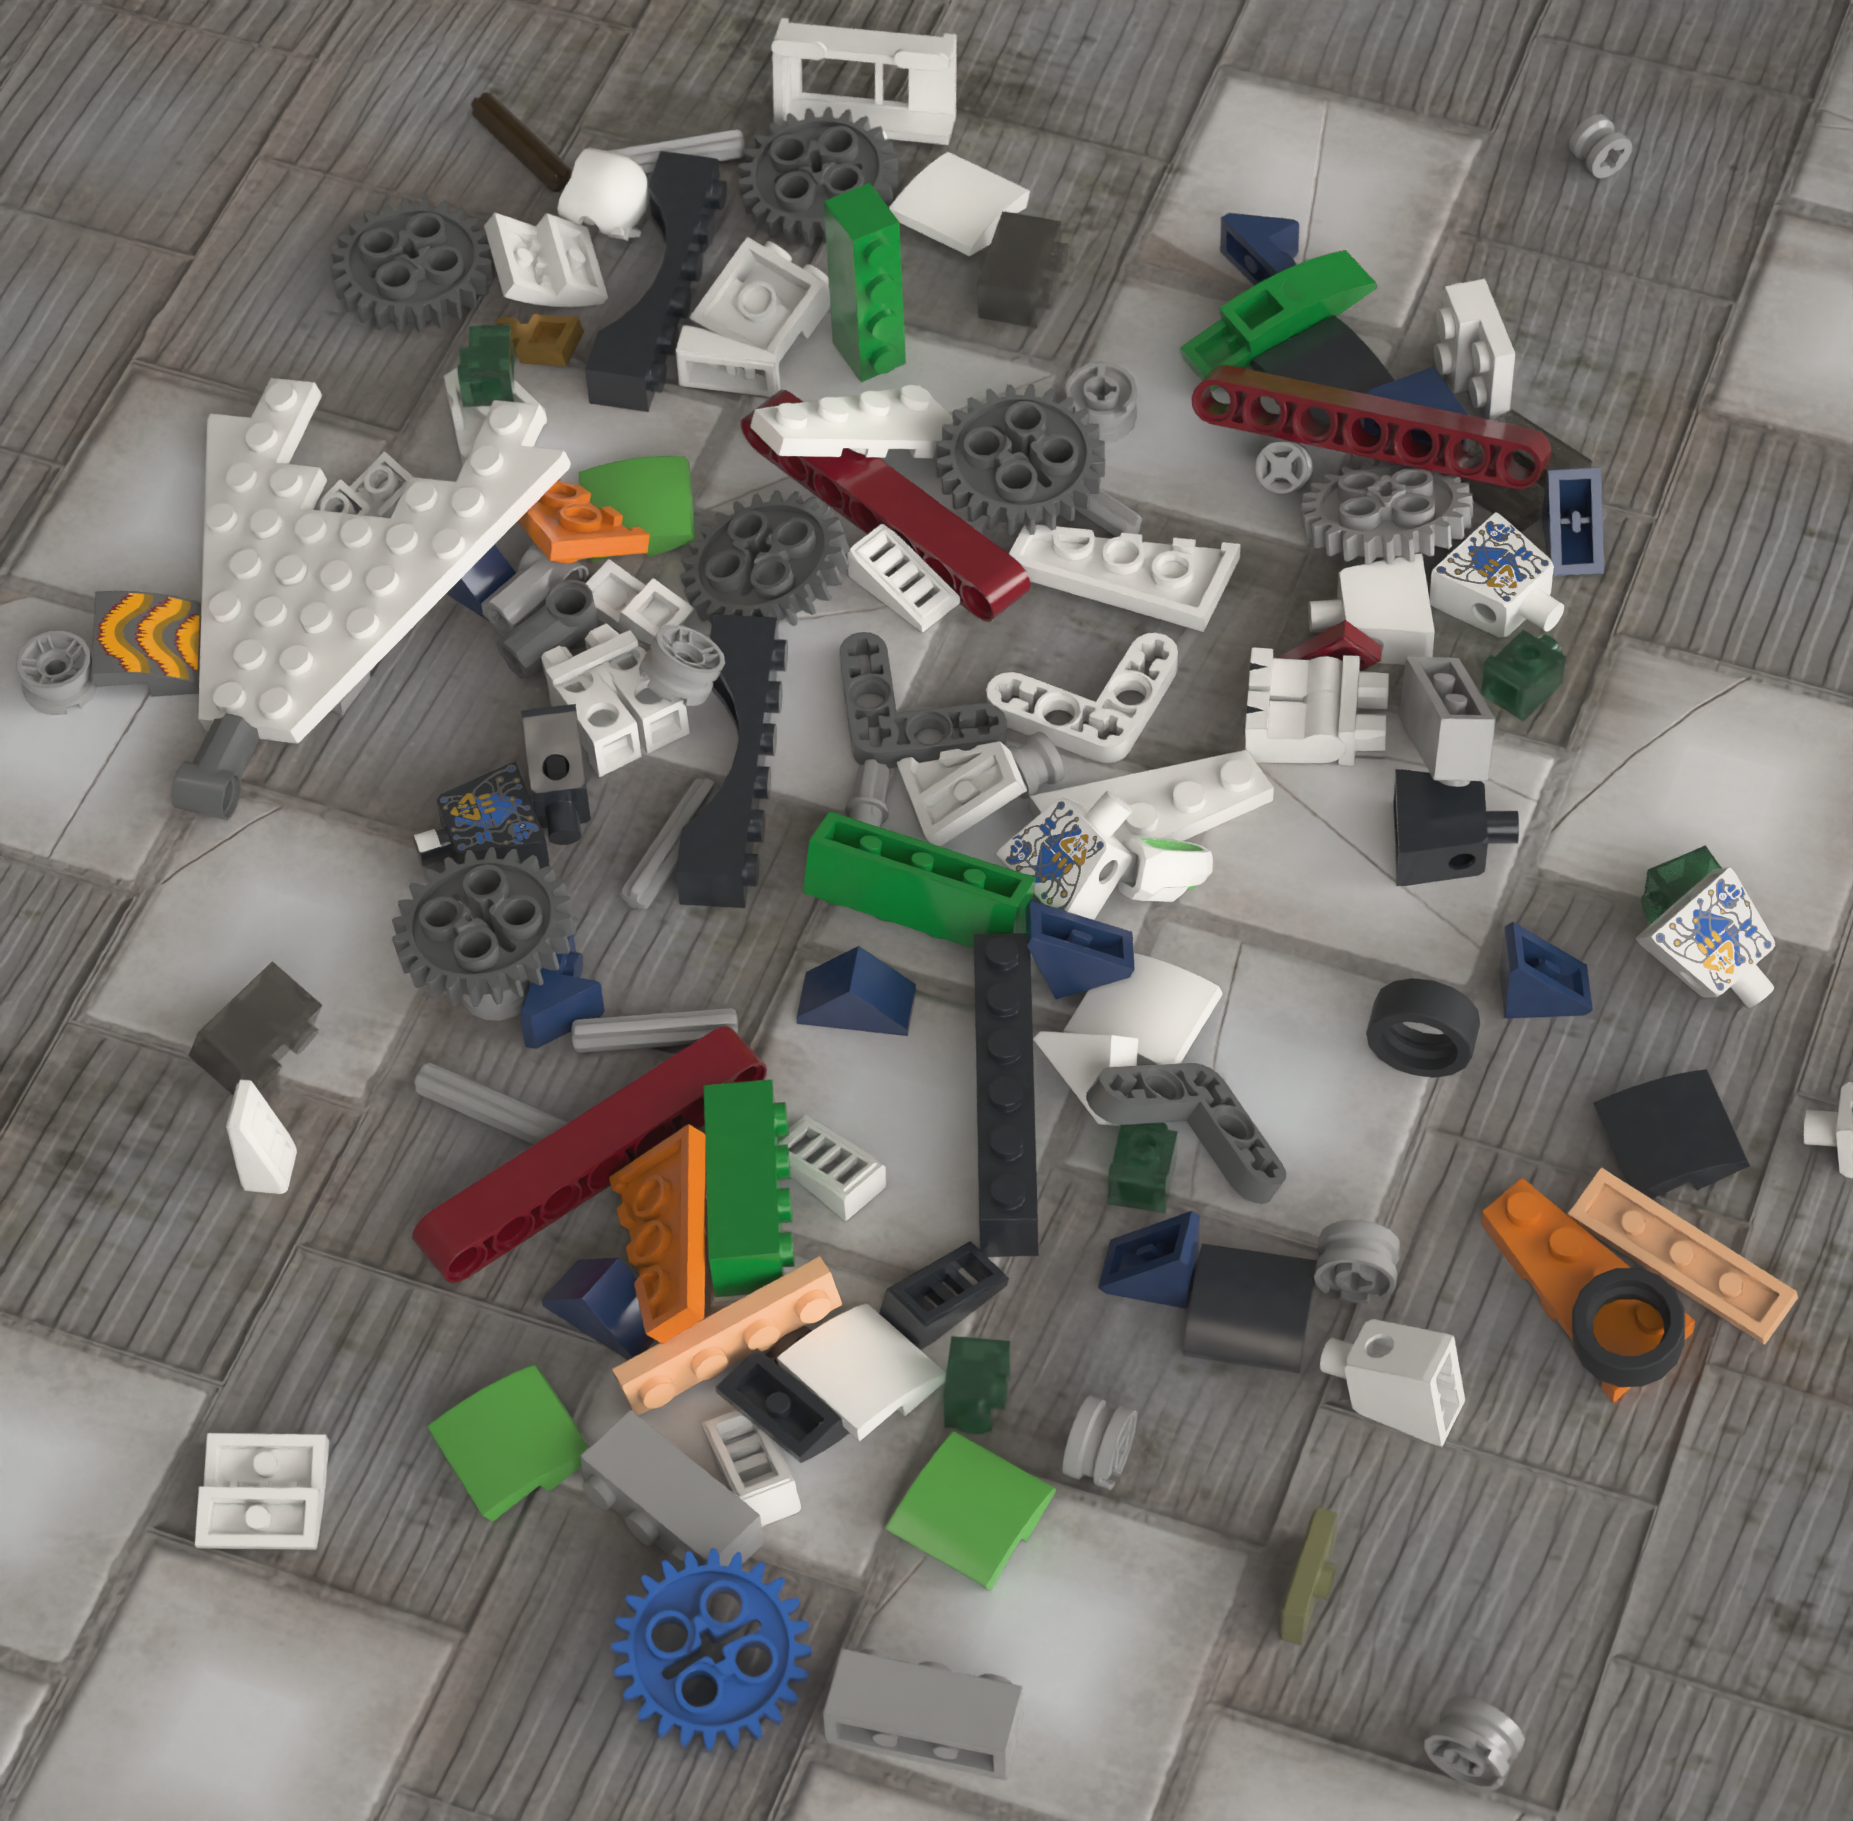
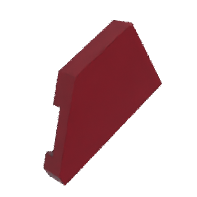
(1336, 642)

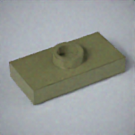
(1311, 1576)

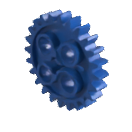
(683, 1602)

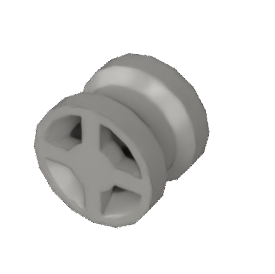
(1600, 146)
(1277, 472)
(1038, 763)

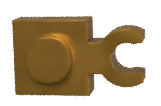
(545, 338)

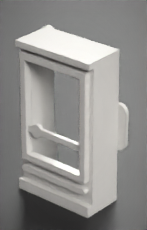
(931, 68)

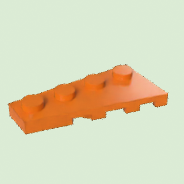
(573, 528)
(666, 1226)
(1559, 1262)

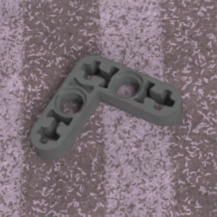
(899, 729)
(1208, 1105)

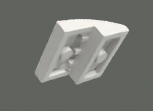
(958, 203)
(545, 262)
(1155, 1005)
(862, 1369)
(262, 1491)

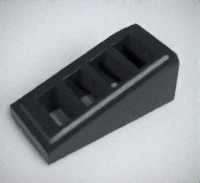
(922, 1322)

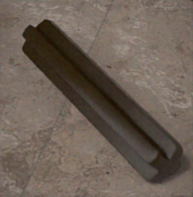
(521, 141)

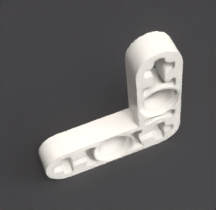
(1103, 715)

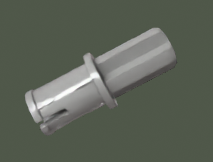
(870, 794)

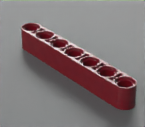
(1393, 416)
(876, 494)
(580, 1157)

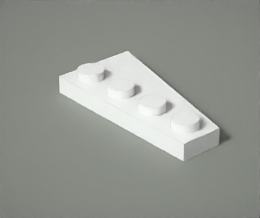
(861, 422)
(1148, 578)
(1176, 798)

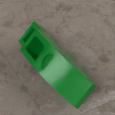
(1278, 311)

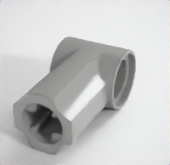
(528, 589)

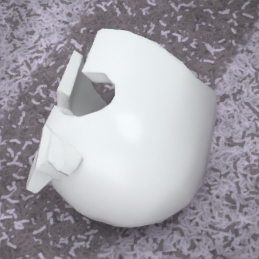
(606, 192)

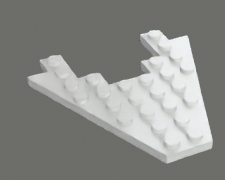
(318, 597)

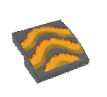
(147, 642)

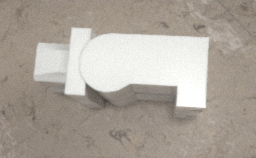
(612, 699)
(1311, 709)

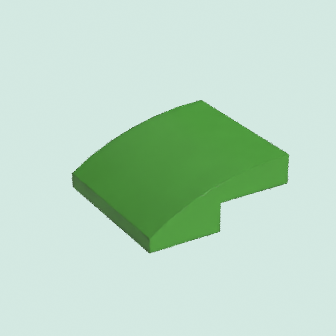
(648, 494)
(510, 1441)
(970, 1509)

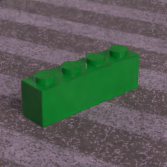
(865, 282)
(914, 882)
(744, 1186)

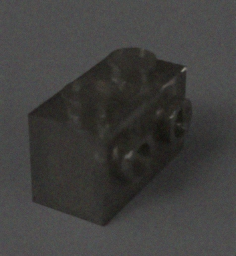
(1021, 269)
(257, 1030)

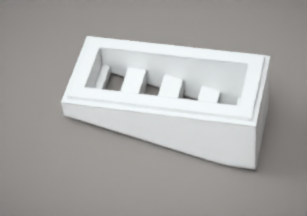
(714, 363)
(884, 551)
(259, 1142)
(844, 1198)
(770, 1495)

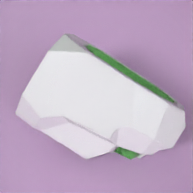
(1163, 868)

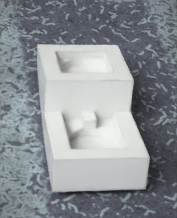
(633, 606)

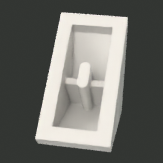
(1083, 1057)

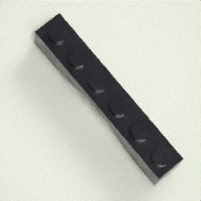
(632, 352)
(718, 843)
(1005, 1096)

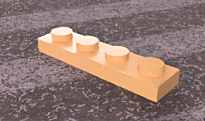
(1683, 1256)
(728, 1337)

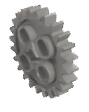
(1386, 512)

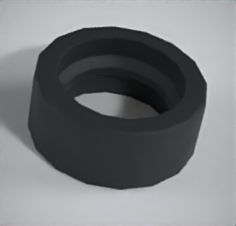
(1427, 1004)
(1620, 1285)

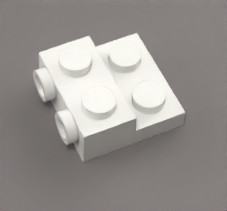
(764, 299)
(1475, 347)

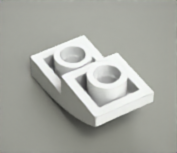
(372, 494)

